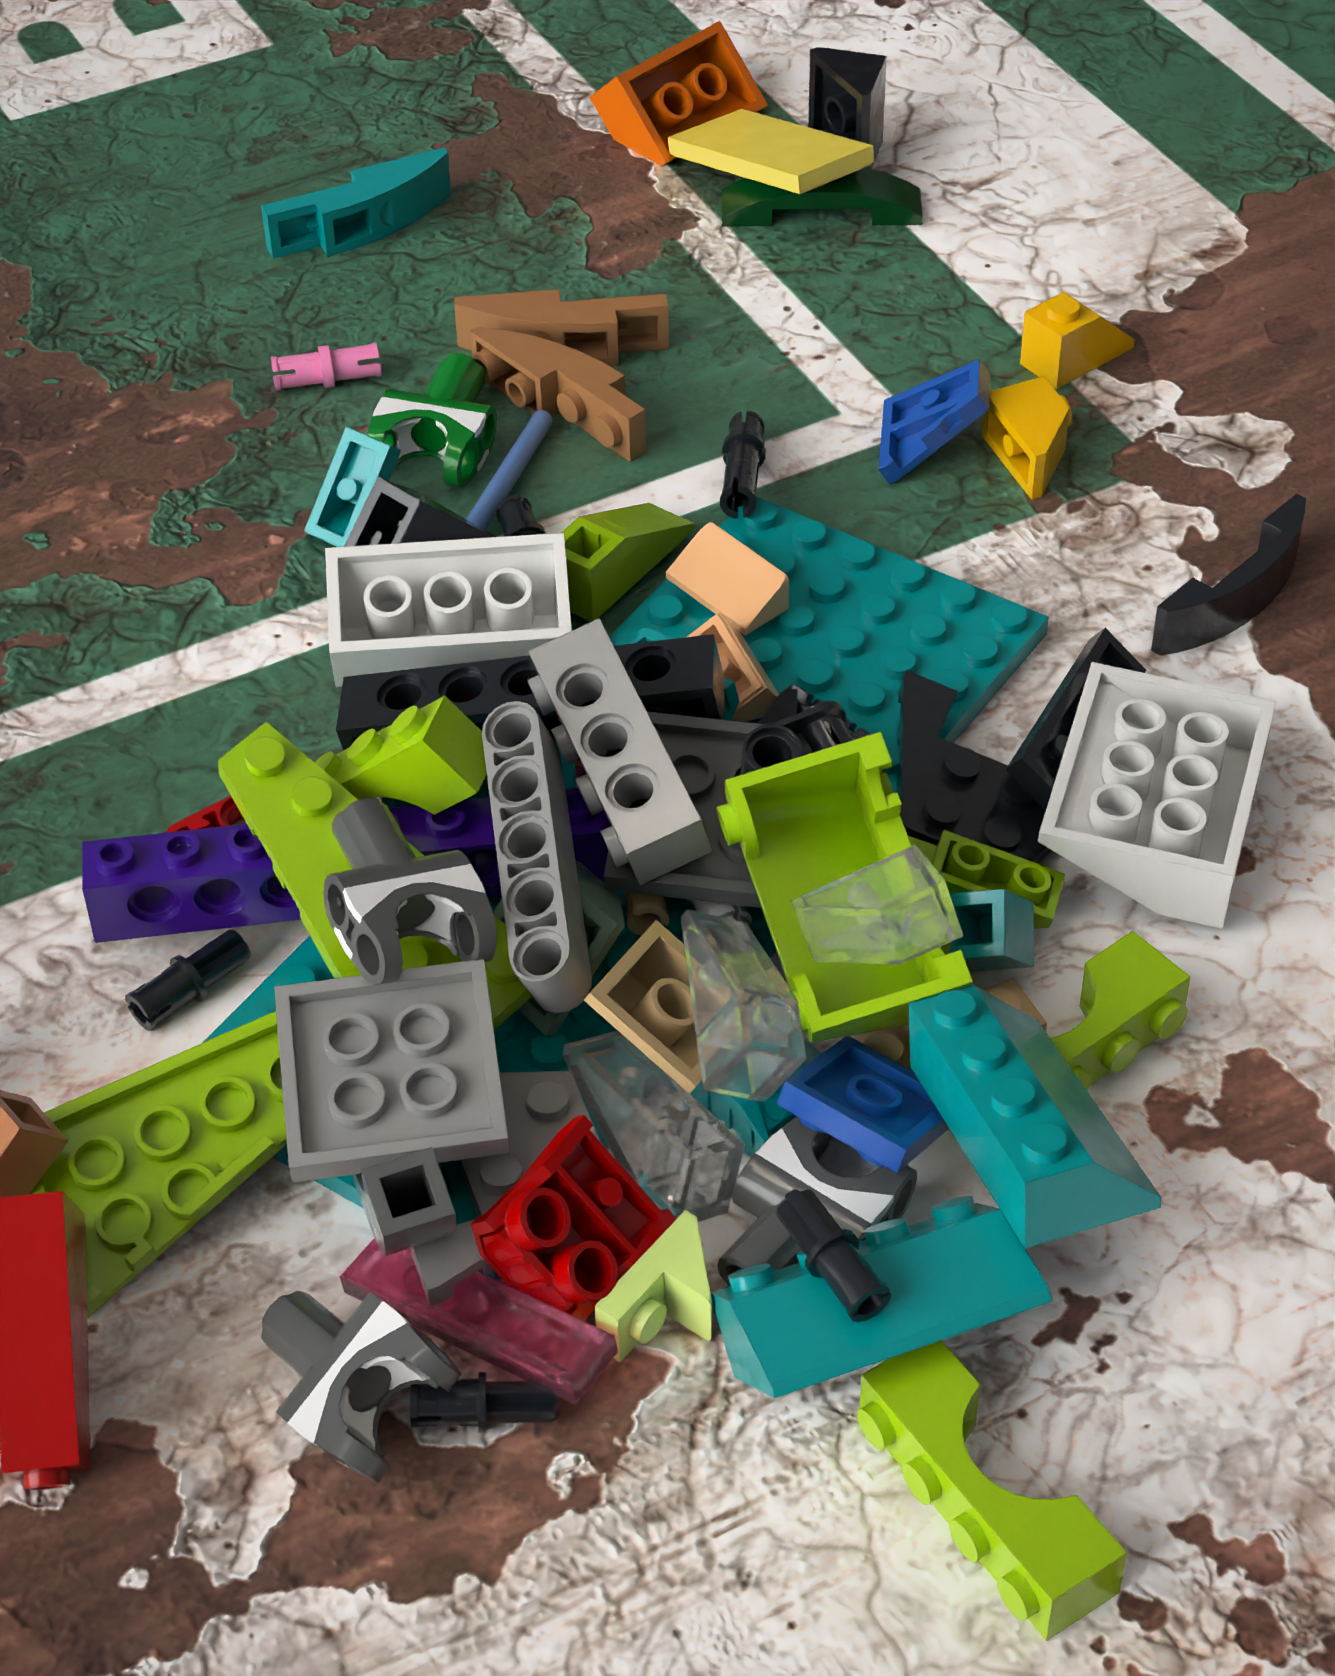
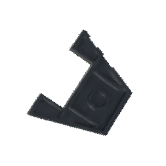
(953, 785)

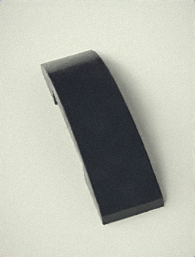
(1204, 614)

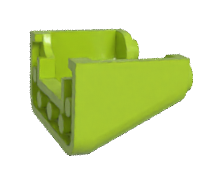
(810, 827)

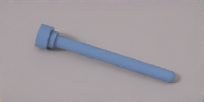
(510, 469)

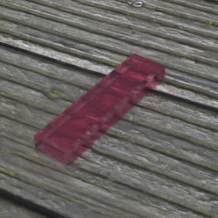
(490, 1323)

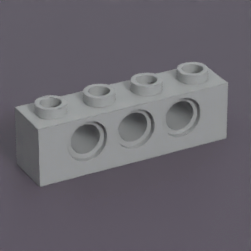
(667, 827)

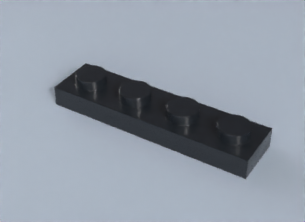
(1042, 750)

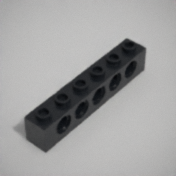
(667, 674)

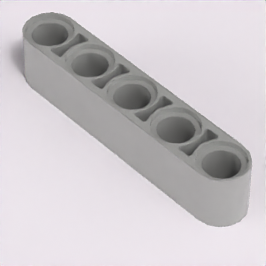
(530, 819)

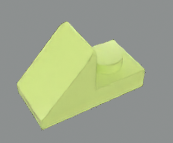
(663, 1282)

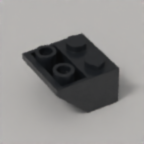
(406, 516)

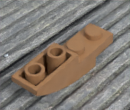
(590, 326)
(563, 381)

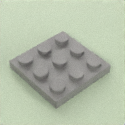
(389, 1070)

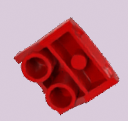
(570, 1224)

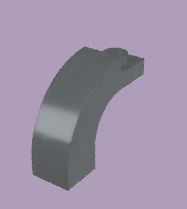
(406, 1201)

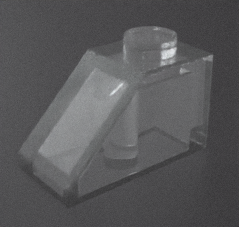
(879, 913)

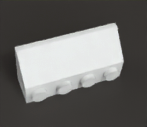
(444, 602)

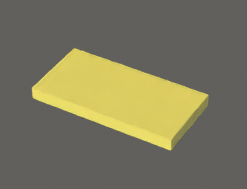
(771, 150)

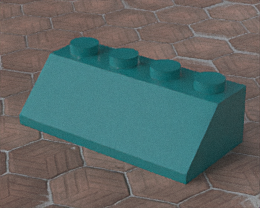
(1023, 1117)
(942, 1279)

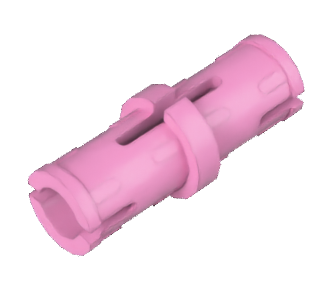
(326, 366)

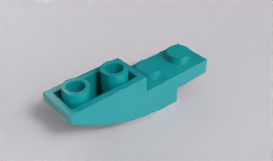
(360, 212)

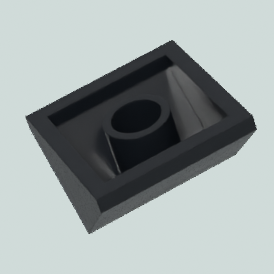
(848, 95)

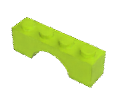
(421, 758)
(1127, 1002)
(1044, 1553)

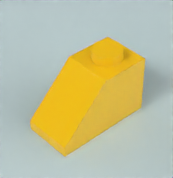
(1068, 340)
(1028, 431)

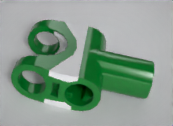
(441, 420)

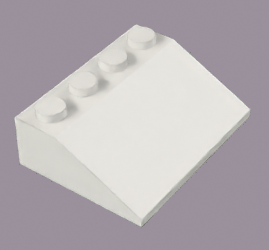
(1159, 789)

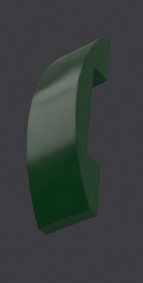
(889, 198)

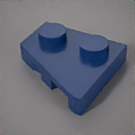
(930, 416)

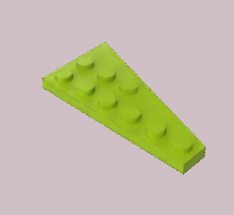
(292, 813)
(167, 1148)

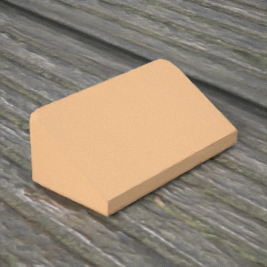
(730, 579)
(740, 665)

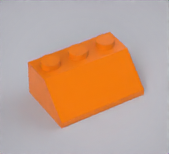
(677, 92)

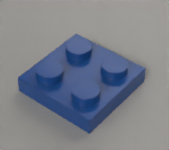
(865, 1104)

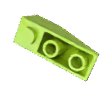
(614, 551)

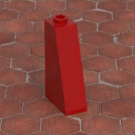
(43, 1340)

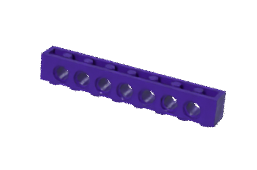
(228, 880)

